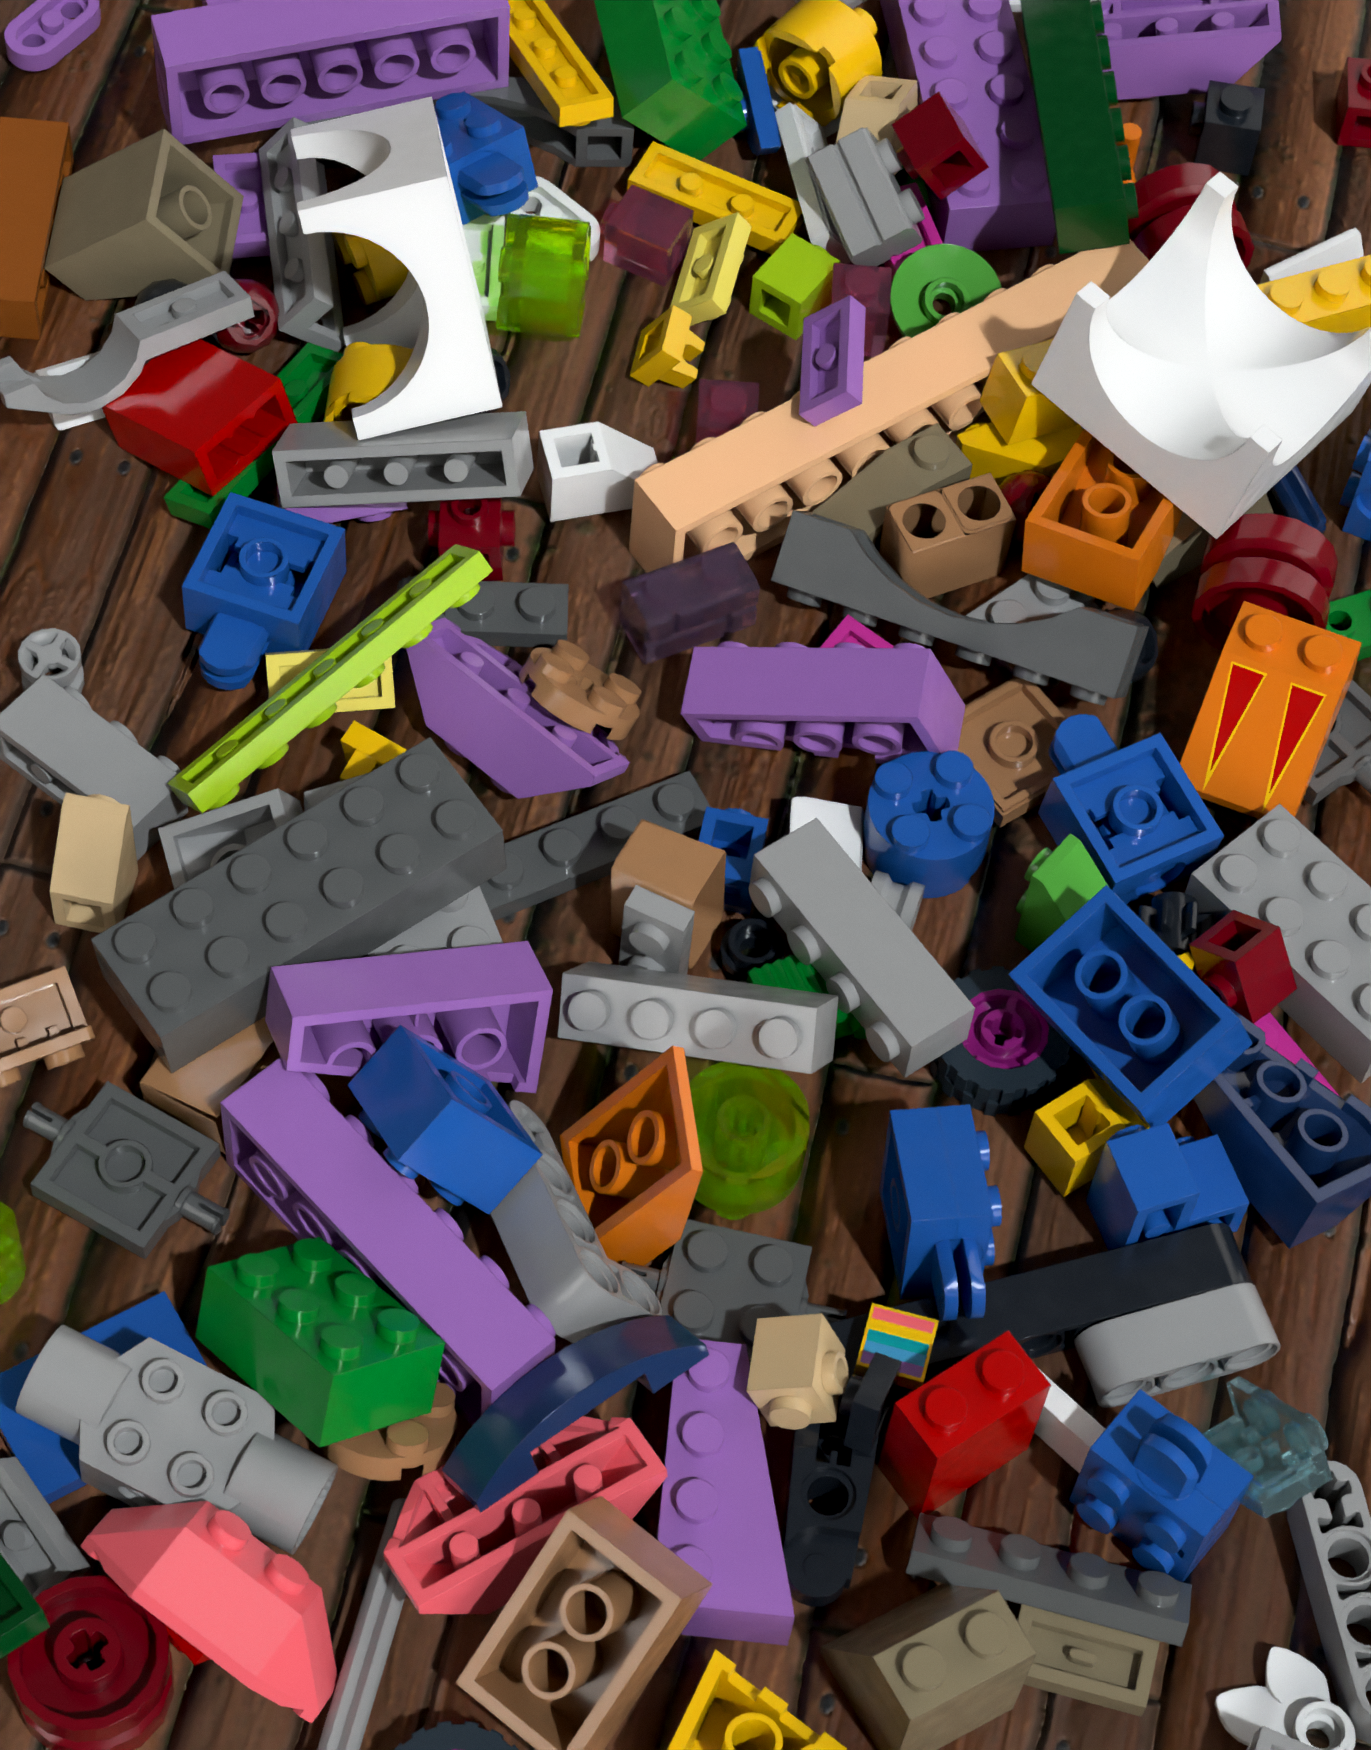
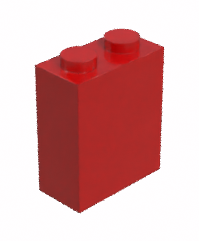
(200, 414)
(963, 1424)

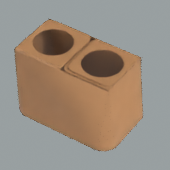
(951, 558)
(676, 870)
(199, 1087)

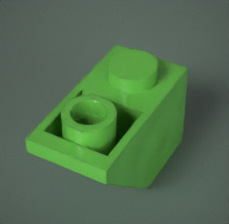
(1057, 889)

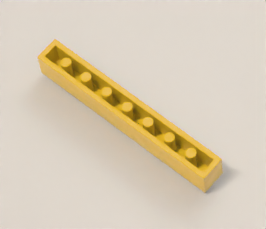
(1324, 298)

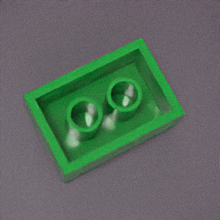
(673, 71)
(319, 1340)

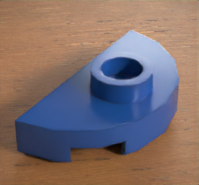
(757, 105)

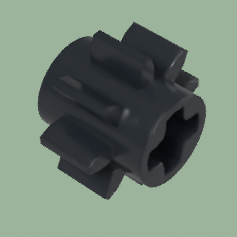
(1176, 920)

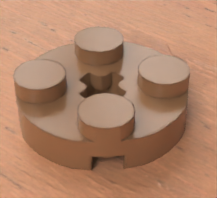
(580, 691)
(404, 1445)

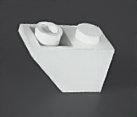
(589, 469)

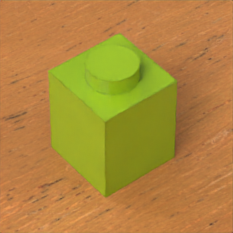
(792, 285)

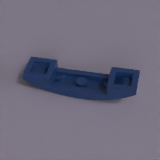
(559, 1391)

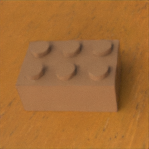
(584, 1630)

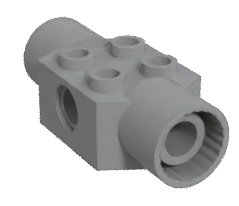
(175, 1433)

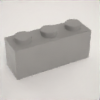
(69, 748)

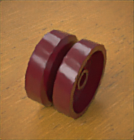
(1167, 198)
(1266, 563)
(100, 1708)

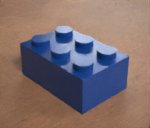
(1131, 1008)

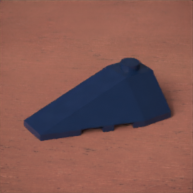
(1290, 1140)

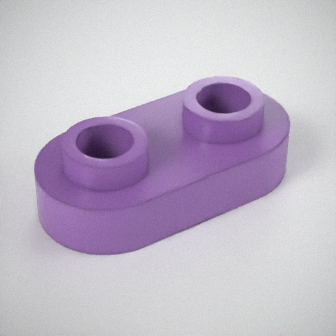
(47, 34)

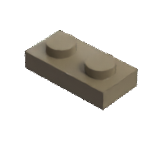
(1089, 1660)

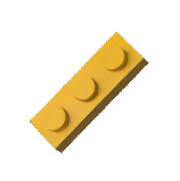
(718, 194)

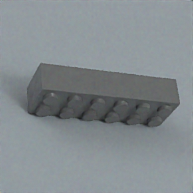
(304, 893)

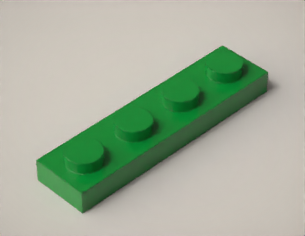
(307, 388)

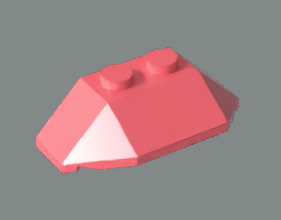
(474, 1561)
(224, 1596)

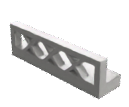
(301, 262)

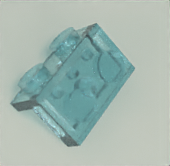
(1274, 1445)

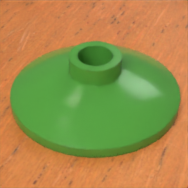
(938, 273)

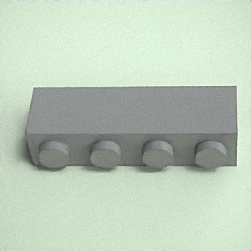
(432, 462)
(860, 948)
(699, 1014)

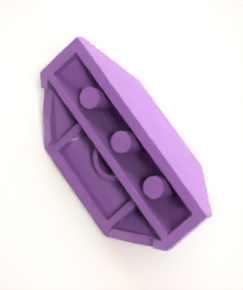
(1186, 43)
(488, 716)

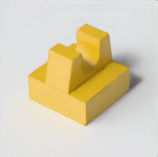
(663, 350)
(366, 750)

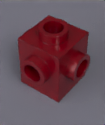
(476, 525)

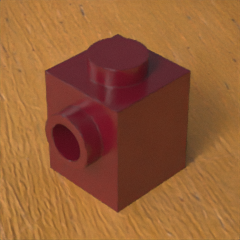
(1354, 104)
(938, 146)
(1244, 964)

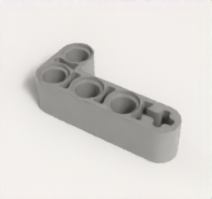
(560, 1251)
(1334, 1597)

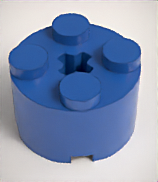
(928, 821)

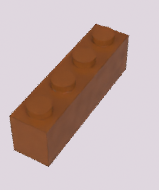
(32, 170)

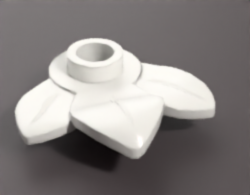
(1289, 1703)

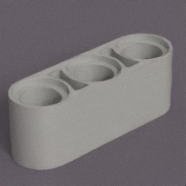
(1177, 1344)

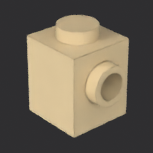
(797, 1370)

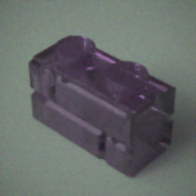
(689, 603)

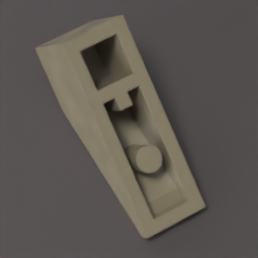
(901, 472)

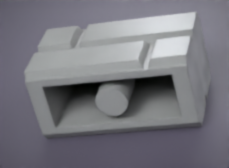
(865, 197)

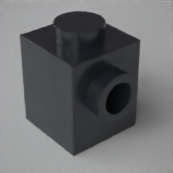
(1227, 126)

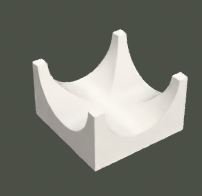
(414, 214)
(1202, 372)

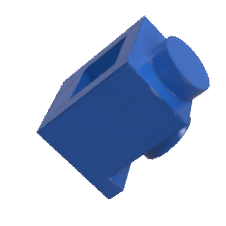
(740, 837)

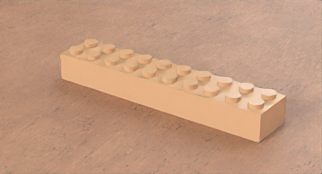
(778, 462)

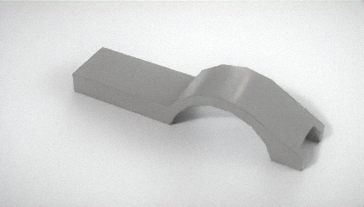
(135, 337)

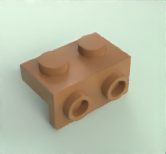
(40, 1022)

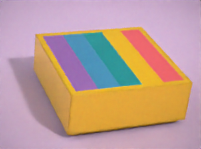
(901, 1337)

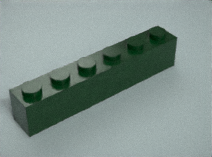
(1077, 125)

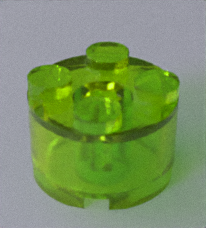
(543, 275)
(749, 1137)

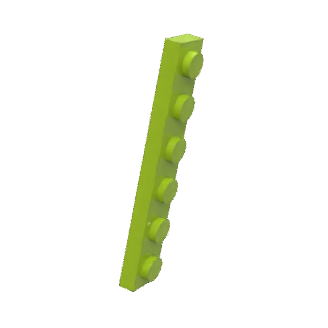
(346, 665)

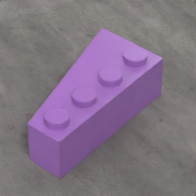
(823, 698)
(470, 1002)
(721, 1502)

